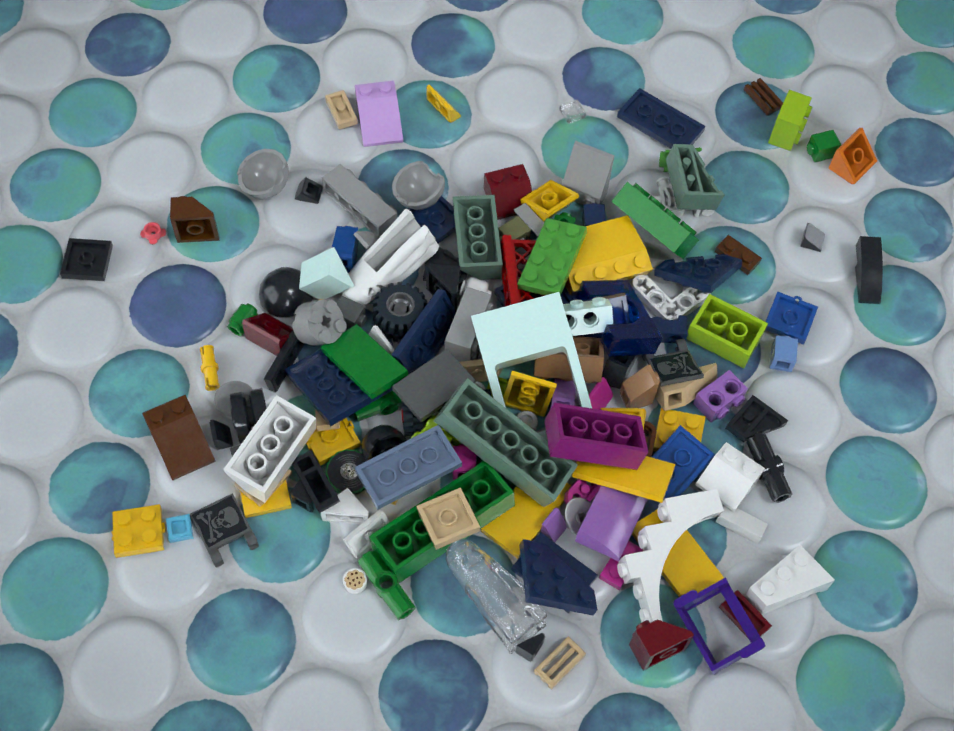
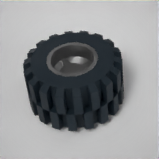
(397, 309)

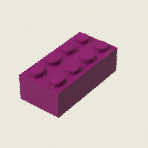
(595, 436)

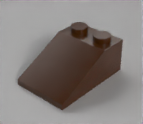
(178, 437)

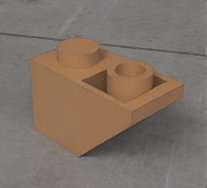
(640, 388)

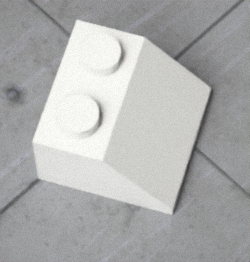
(731, 475)

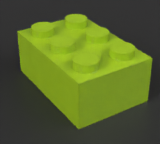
(726, 330)

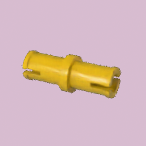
(209, 368)

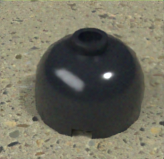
(380, 440)

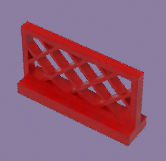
(509, 269)

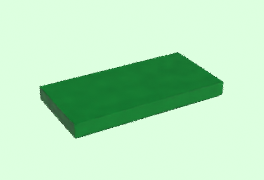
(365, 361)

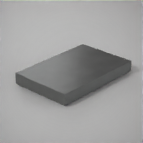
(431, 385)

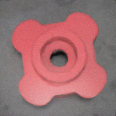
(150, 228)

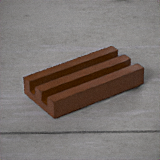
(766, 94)

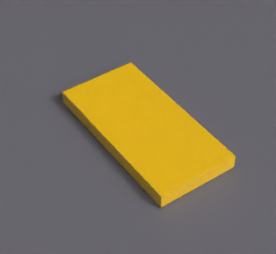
(648, 481)
(521, 521)
(686, 564)

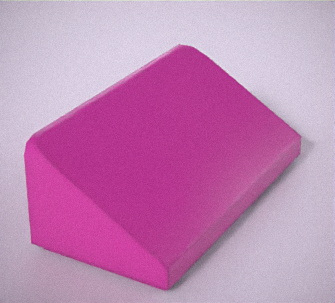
(600, 395)

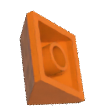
(853, 157)

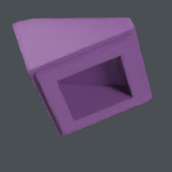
(554, 525)

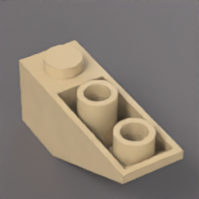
(683, 393)

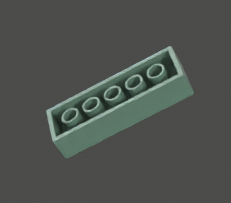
(505, 443)

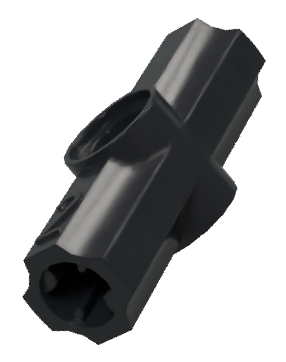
(774, 469)

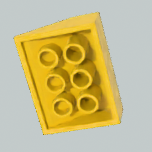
(609, 253)

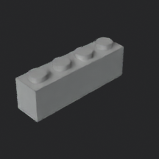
(359, 200)

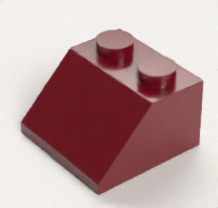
(508, 187)
(658, 642)

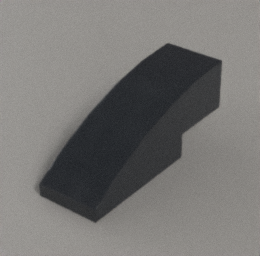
(869, 269)
(315, 481)

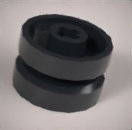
(245, 415)

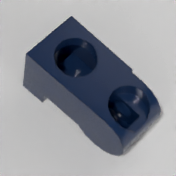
(672, 329)

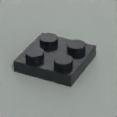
(86, 259)

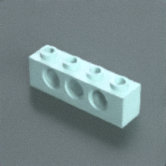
(597, 323)

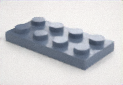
(408, 467)

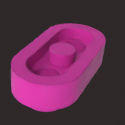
(581, 490)

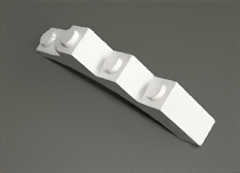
(657, 540)

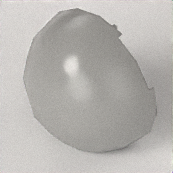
(263, 173)
(417, 186)

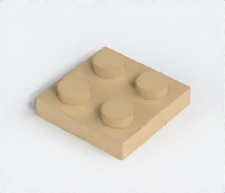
(448, 518)

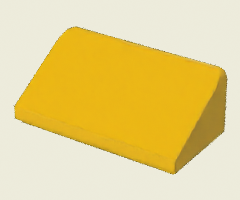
(442, 104)

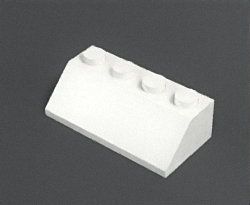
(270, 448)

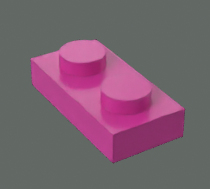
(610, 572)

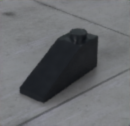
(617, 369)

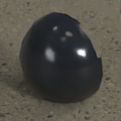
(281, 292)

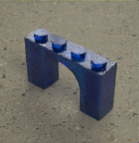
(633, 338)

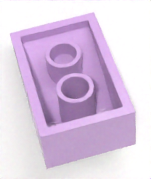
(378, 113)

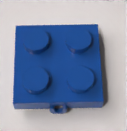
(791, 317)

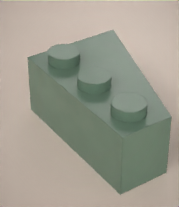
(690, 181)

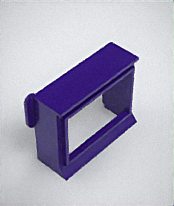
(692, 599)

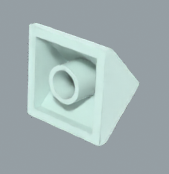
(324, 275)

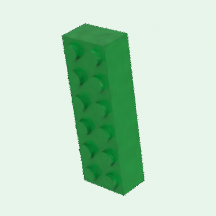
(405, 541)

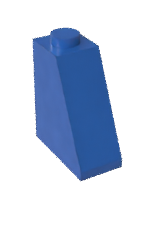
(346, 245)

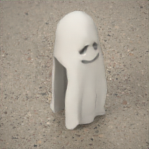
(391, 258)

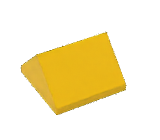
(549, 199)

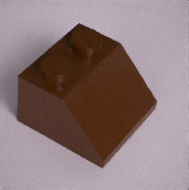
(192, 220)

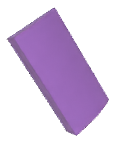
(610, 521)

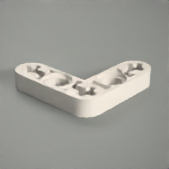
(667, 305)

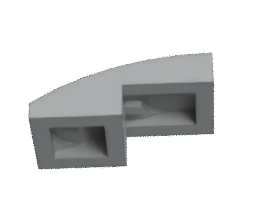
(366, 238)

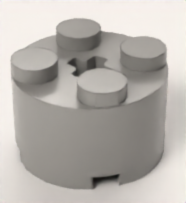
(318, 322)

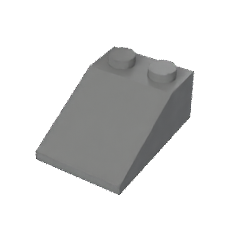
(588, 173)

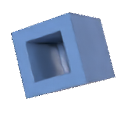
(783, 353)

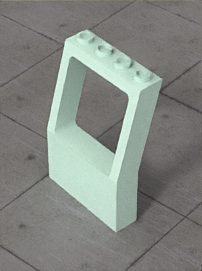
(525, 334)

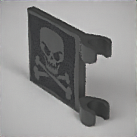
(675, 366)
(222, 524)

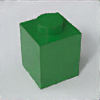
(823, 145)

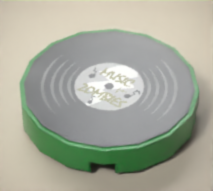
(342, 472)

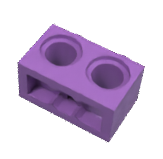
(717, 393)

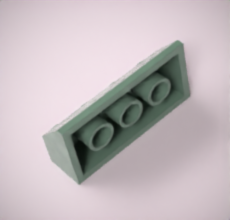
(478, 236)

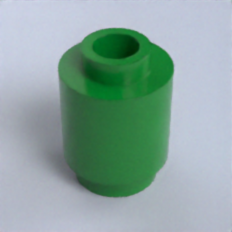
(243, 312)

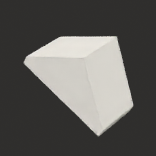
(347, 510)

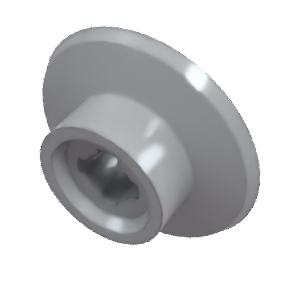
(222, 395)
(575, 513)

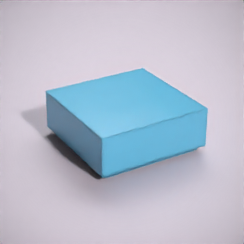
(179, 528)

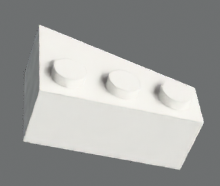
(789, 581)

